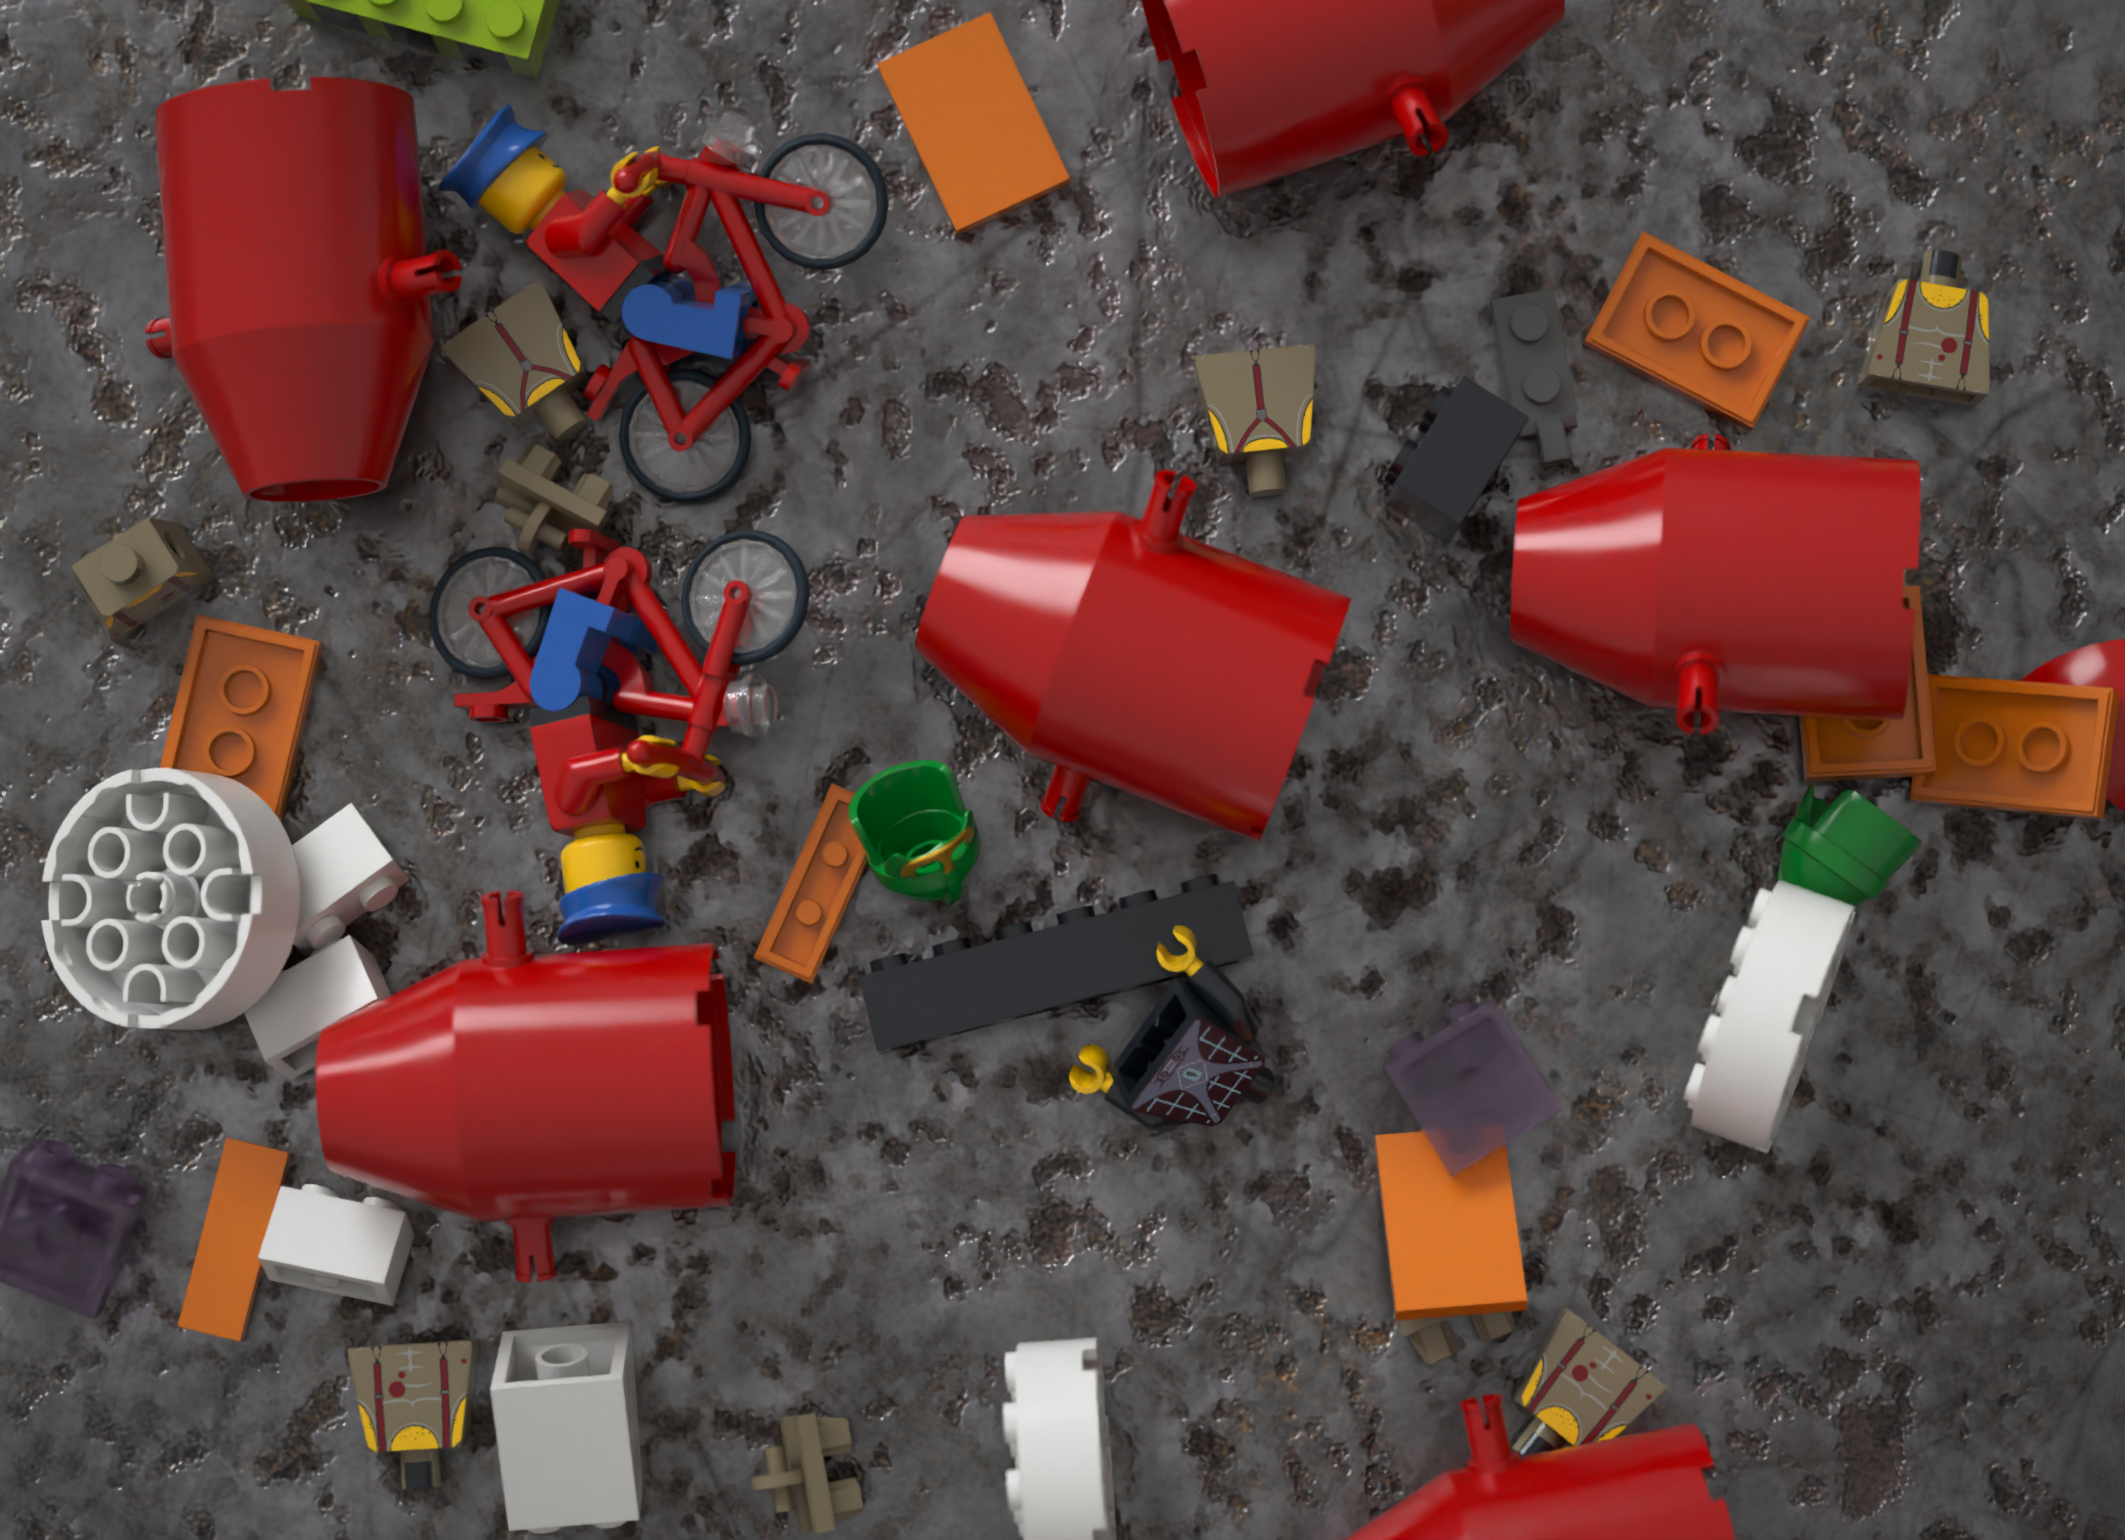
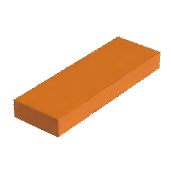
(816, 892)
(234, 1228)

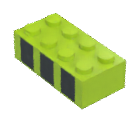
(485, 32)

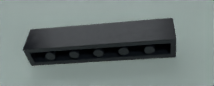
(1049, 967)

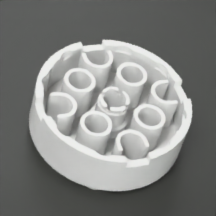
(170, 899)
(1768, 1014)
(1059, 1441)

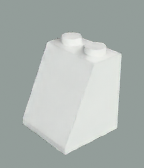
(568, 1427)

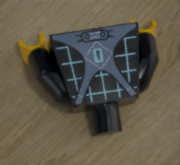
(1189, 1053)

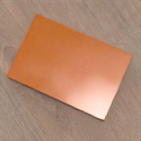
(973, 123)
(1696, 331)
(243, 706)
(2019, 746)
(1877, 748)
(1448, 1237)

